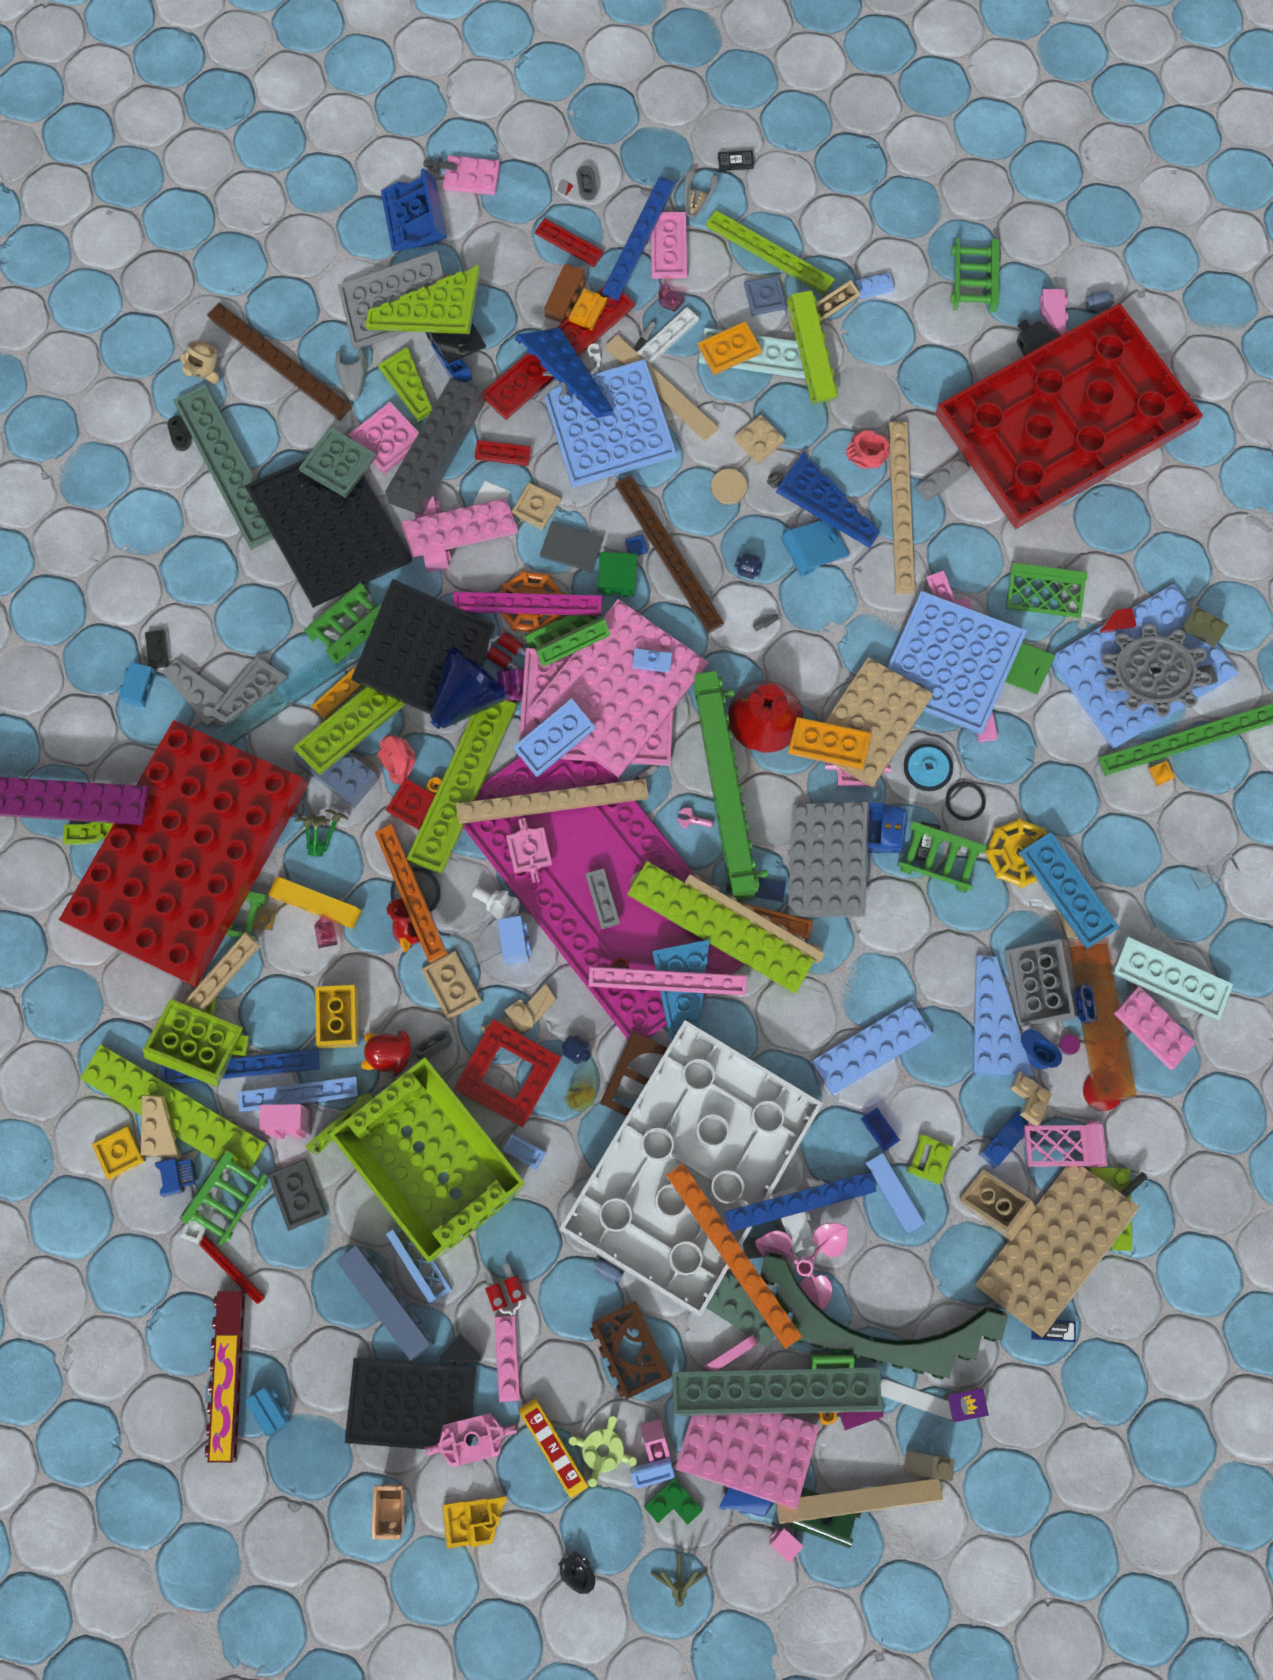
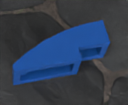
(457, 370)

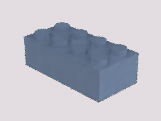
(345, 778)

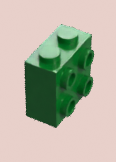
(617, 574)

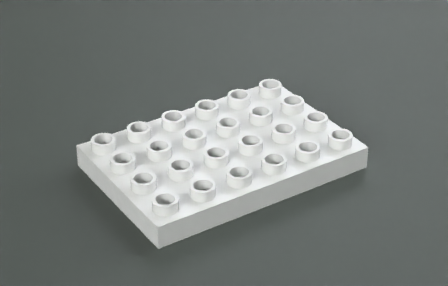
(731, 1132)

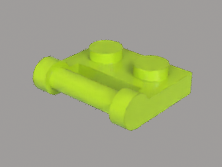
(935, 1163)

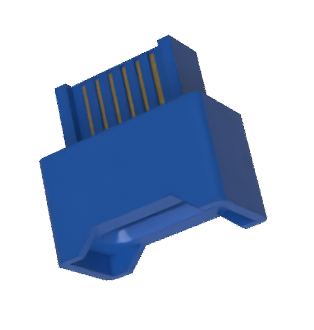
(175, 1176)

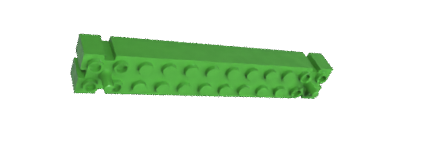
(725, 791)

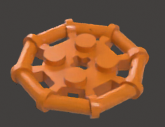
(529, 588)

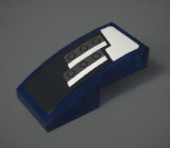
(1059, 1331)

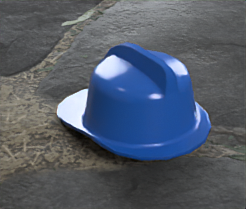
(1040, 1051)

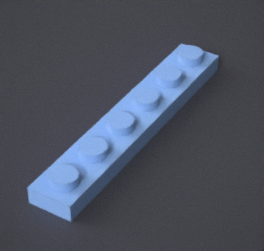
(299, 1094)

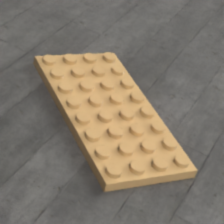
(1057, 1248)

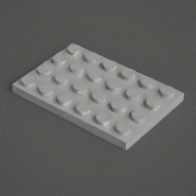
(383, 287)
(828, 860)

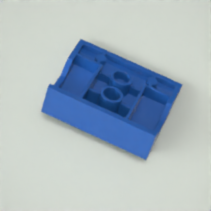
(413, 213)

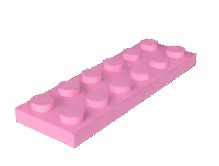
(459, 527)

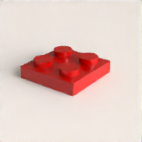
(411, 804)

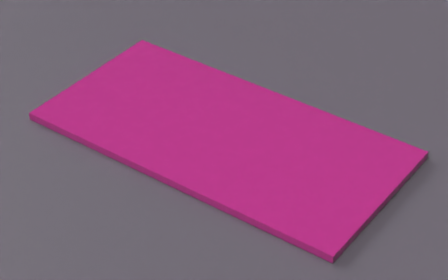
(561, 903)

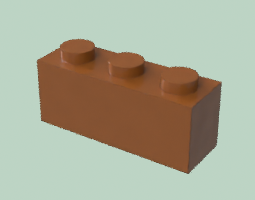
(565, 293)

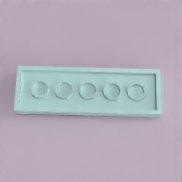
(777, 356)
(1172, 978)

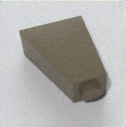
(929, 1465)

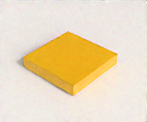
(118, 1152)

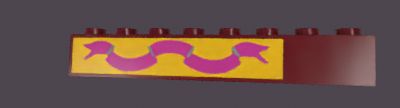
(226, 1377)

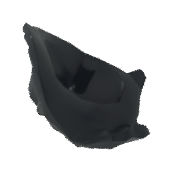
(577, 1573)

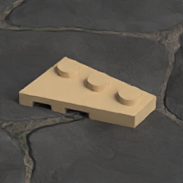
(156, 1130)

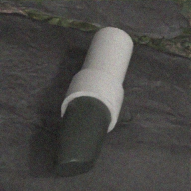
(645, 336)
(648, 772)

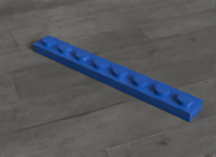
(638, 238)
(800, 1201)

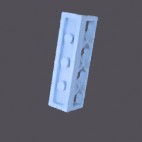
(415, 1270)

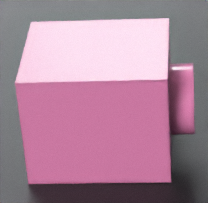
(785, 1543)

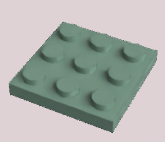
(337, 462)

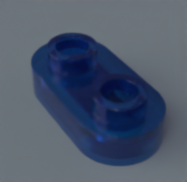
(1085, 1004)

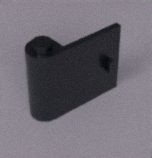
(456, 346)

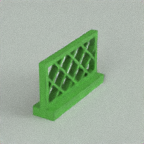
(1046, 574)

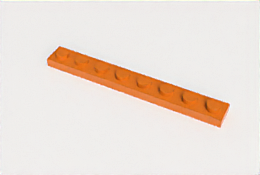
(411, 893)

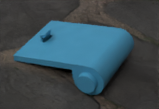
(813, 546)

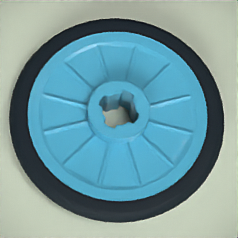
(931, 779)

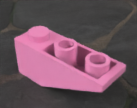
(1053, 310)

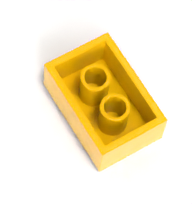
(337, 1016)

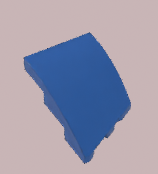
(745, 1503)

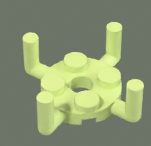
(591, 1456)

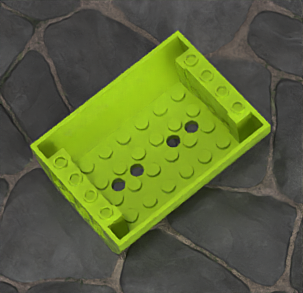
(409, 1180)

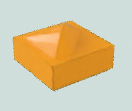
(1161, 773)

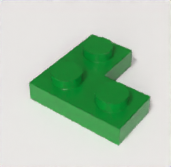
(673, 1497)

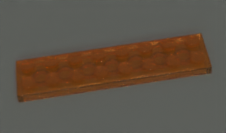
(1105, 1037)

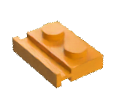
(588, 309)

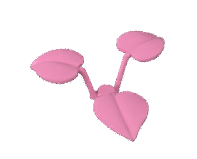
(830, 1239)

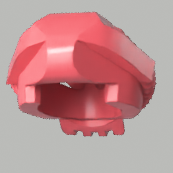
(868, 449)
(396, 757)

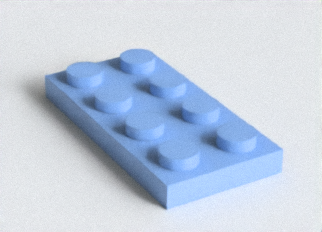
(554, 737)

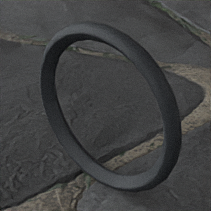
(962, 817)

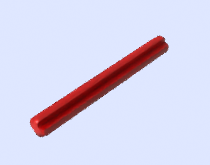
(214, 1252)

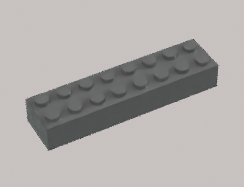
(435, 446)

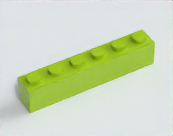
(812, 347)

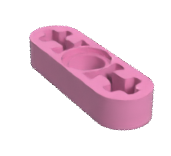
(731, 1354)

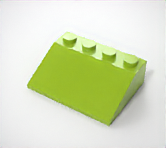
(193, 1042)

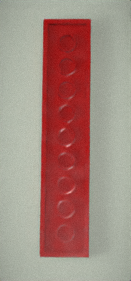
(526, 375)

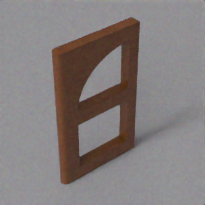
(635, 1046)

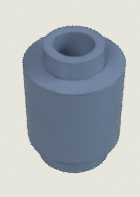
(1099, 301)
(608, 1271)

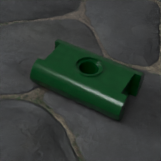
(836, 1531)

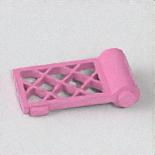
(1091, 1140)

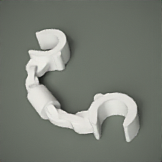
(596, 357)

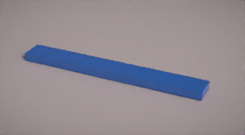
(255, 1066)

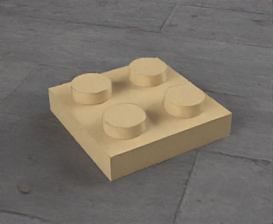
(759, 439)

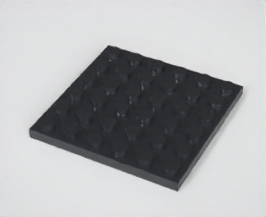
(411, 643)

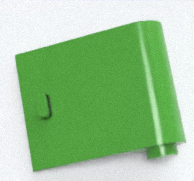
(1024, 668)

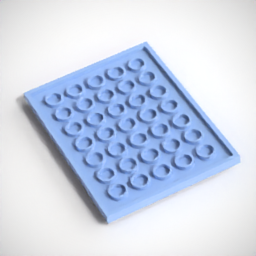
(1086, 676)

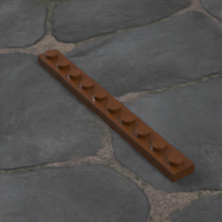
(279, 361)
(669, 554)

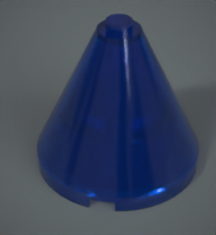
(463, 690)

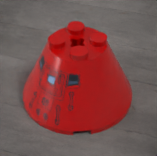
(764, 716)

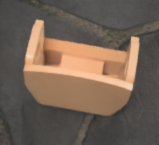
(388, 1511)

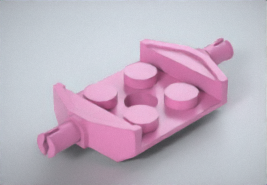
(453, 1440)

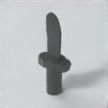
(437, 164)

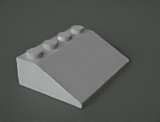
(1042, 983)

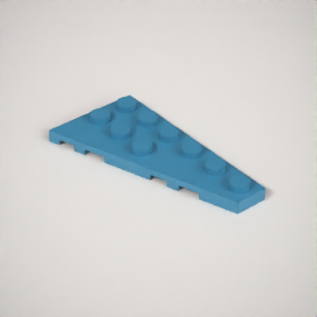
(682, 1005)

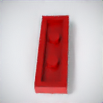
(502, 453)

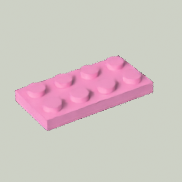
(669, 247)
(1154, 1028)

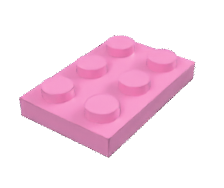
(472, 175)

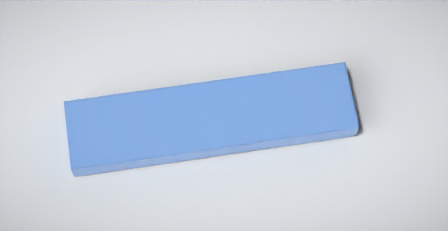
(895, 1193)

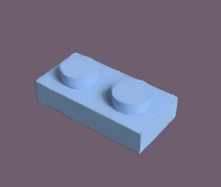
(874, 285)

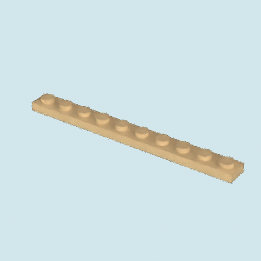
(901, 508)
(552, 801)

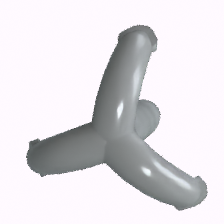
(552, 385)

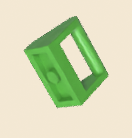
(831, 1361)

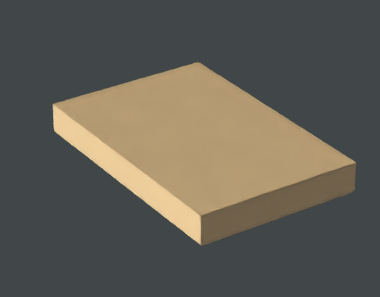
(451, 985)

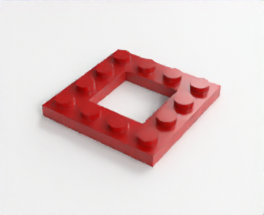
(544, 1066)

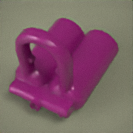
(512, 682)

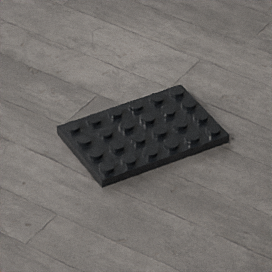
(406, 1402)

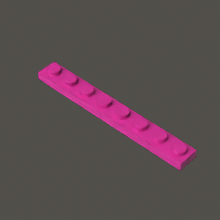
(528, 603)

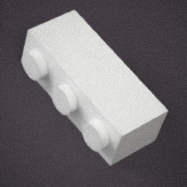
(797, 1226)

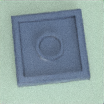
(765, 295)

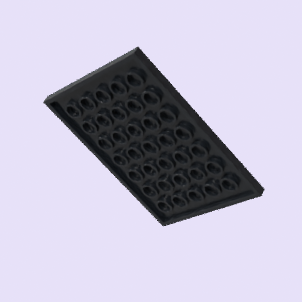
(327, 537)

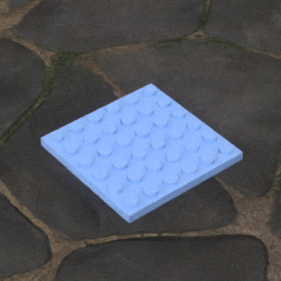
(614, 443)
(957, 658)

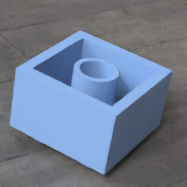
(513, 942)

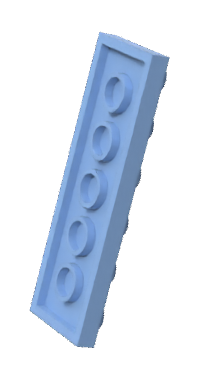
(871, 1048)

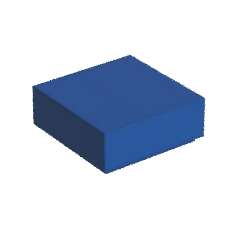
(636, 545)

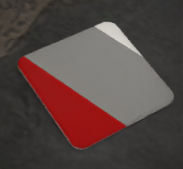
(564, 187)

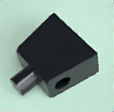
(1033, 336)

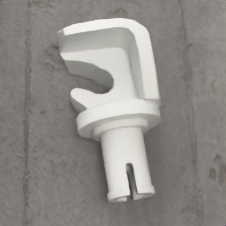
(498, 903)

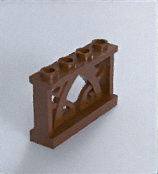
(656, 1363)

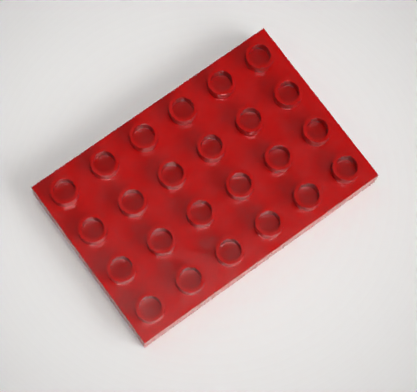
(1068, 415)
(183, 875)

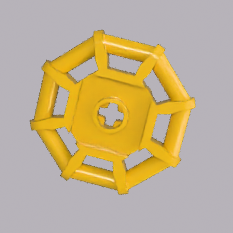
(1010, 848)

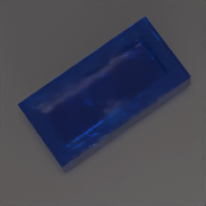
(880, 1129)

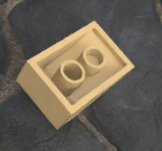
(998, 1204)

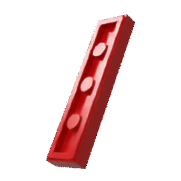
(569, 242)

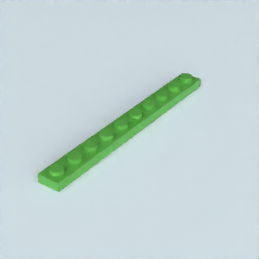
(1186, 740)

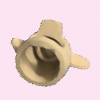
(200, 361)

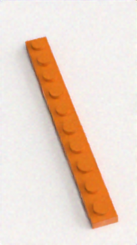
(734, 1256)

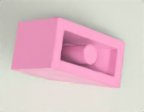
(655, 1440)

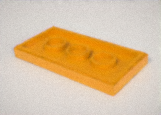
(830, 743)

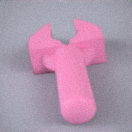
(693, 819)

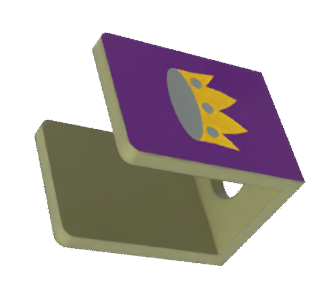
(967, 1404)

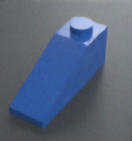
(1004, 1140)

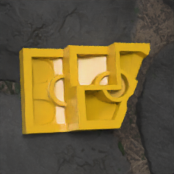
(472, 1521)

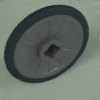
(428, 885)

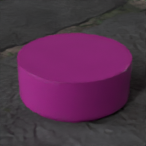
(1069, 1045)

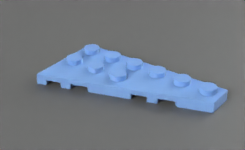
(996, 1031)

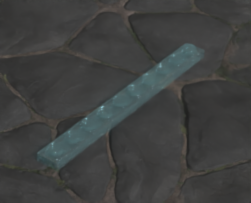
(286, 697)

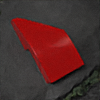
(1119, 620)

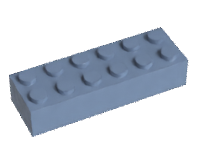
(385, 1303)

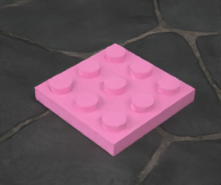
(386, 435)

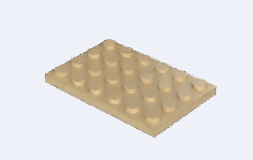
(883, 705)

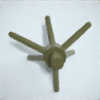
(679, 1588)

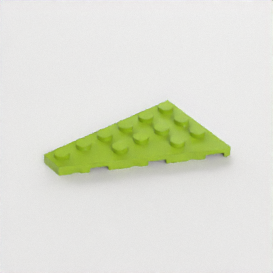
(434, 309)

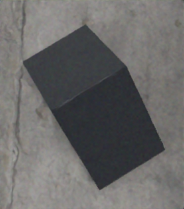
(461, 1351)

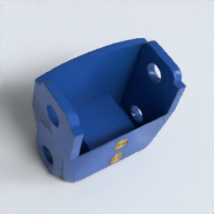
(886, 828)

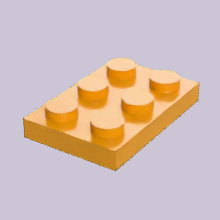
(729, 348)

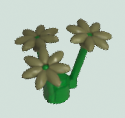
(315, 846)

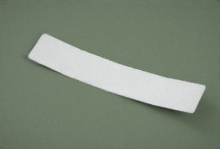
(915, 1398)

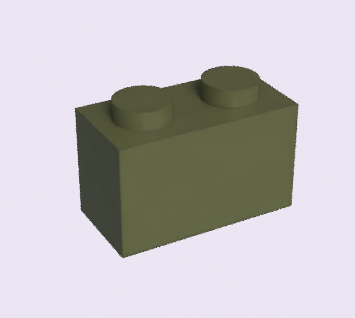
(1204, 626)

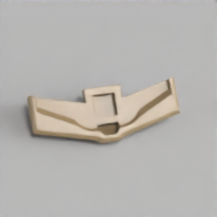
(523, 1017)

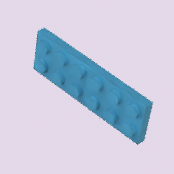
(1068, 890)

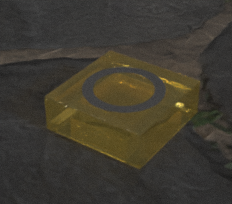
(264, 919)

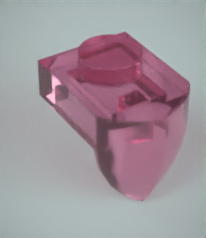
(670, 299)
(325, 933)

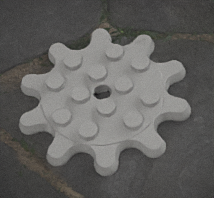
(1151, 651)

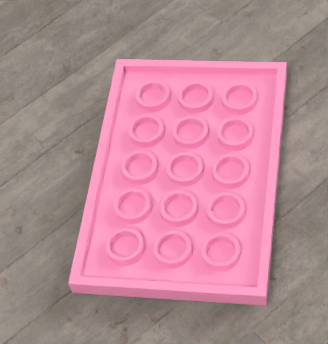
(751, 1453)

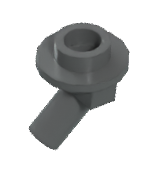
(775, 479)

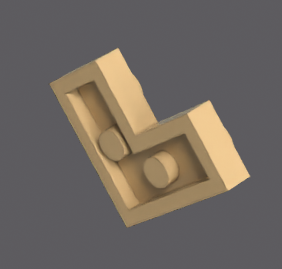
(1035, 1096)

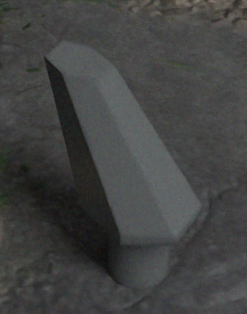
(765, 621)

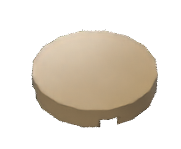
(728, 486)

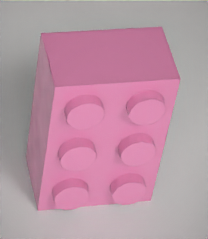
(285, 1120)

